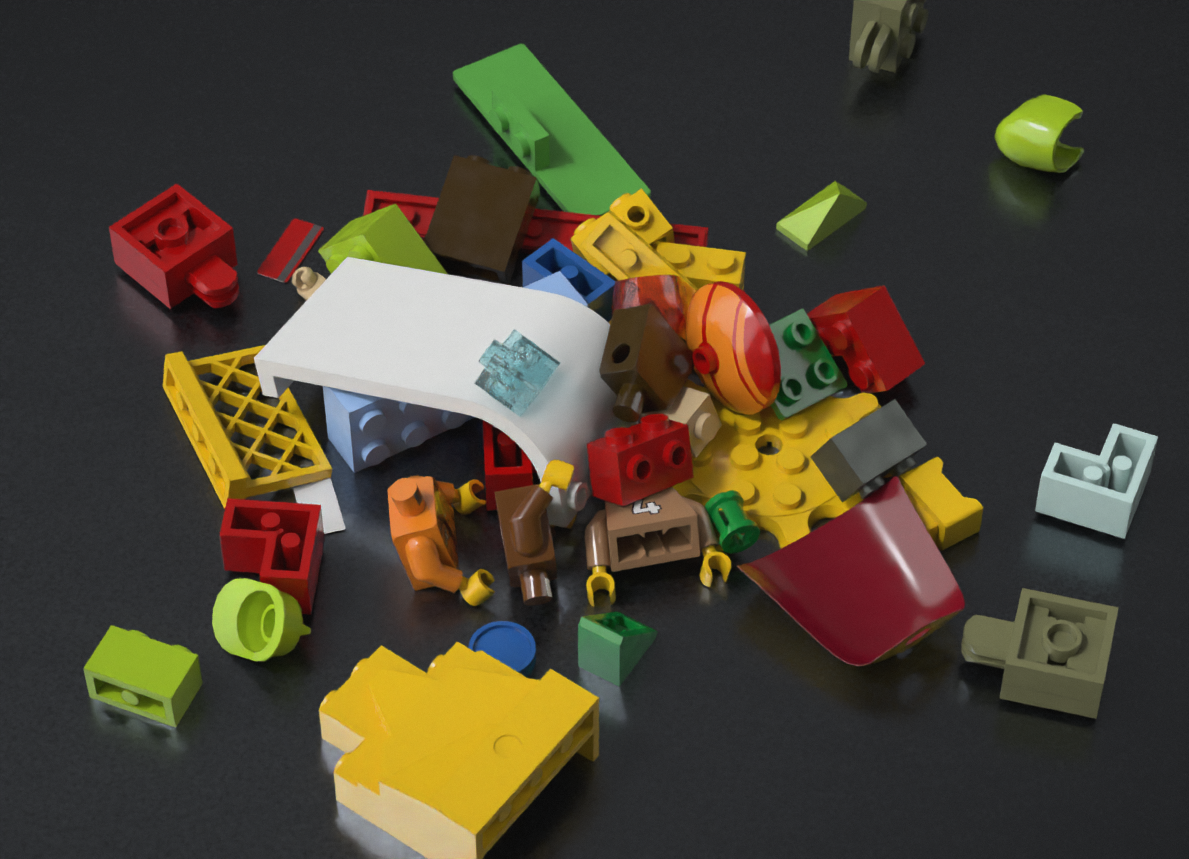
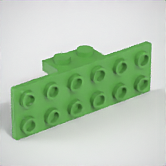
(548, 131)

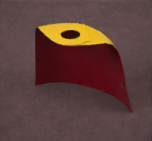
(864, 580)

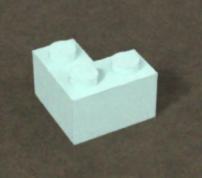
(1098, 489)

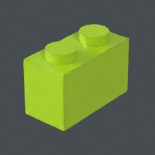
(143, 675)

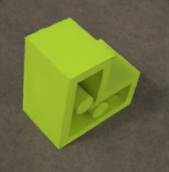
(382, 238)

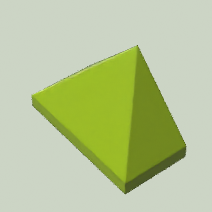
(821, 215)

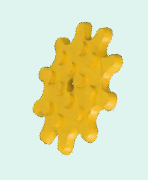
(779, 490)

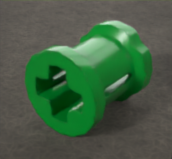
(732, 522)

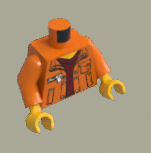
(426, 534)

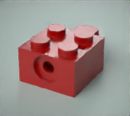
(178, 250)

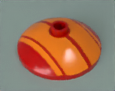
(733, 348)

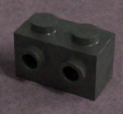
(868, 451)

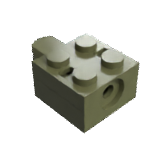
(885, 32)
(1051, 652)

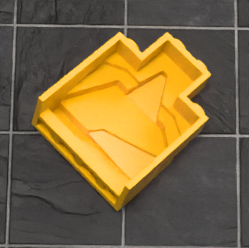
(454, 749)

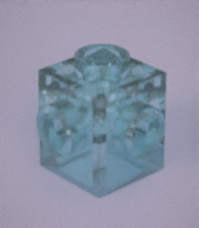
(515, 371)

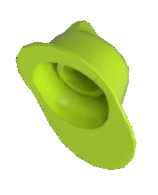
(257, 620)

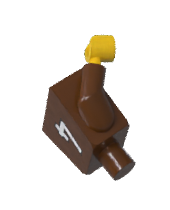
(529, 535)

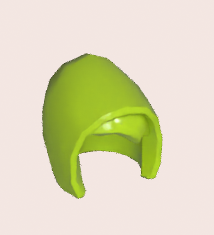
(1033, 134)

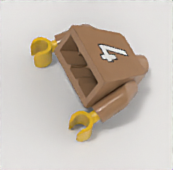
(650, 533)

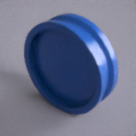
(508, 644)

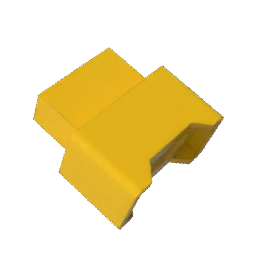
(940, 505)

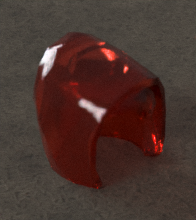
(662, 291)

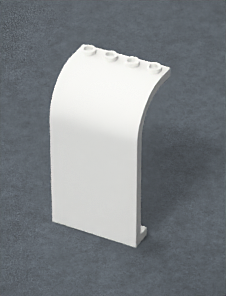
(420, 343)

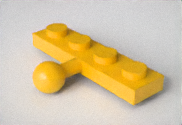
(628, 255)

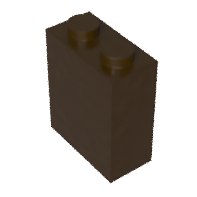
(482, 218)

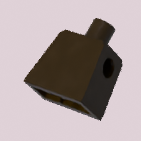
(643, 362)

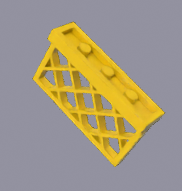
(212, 441)

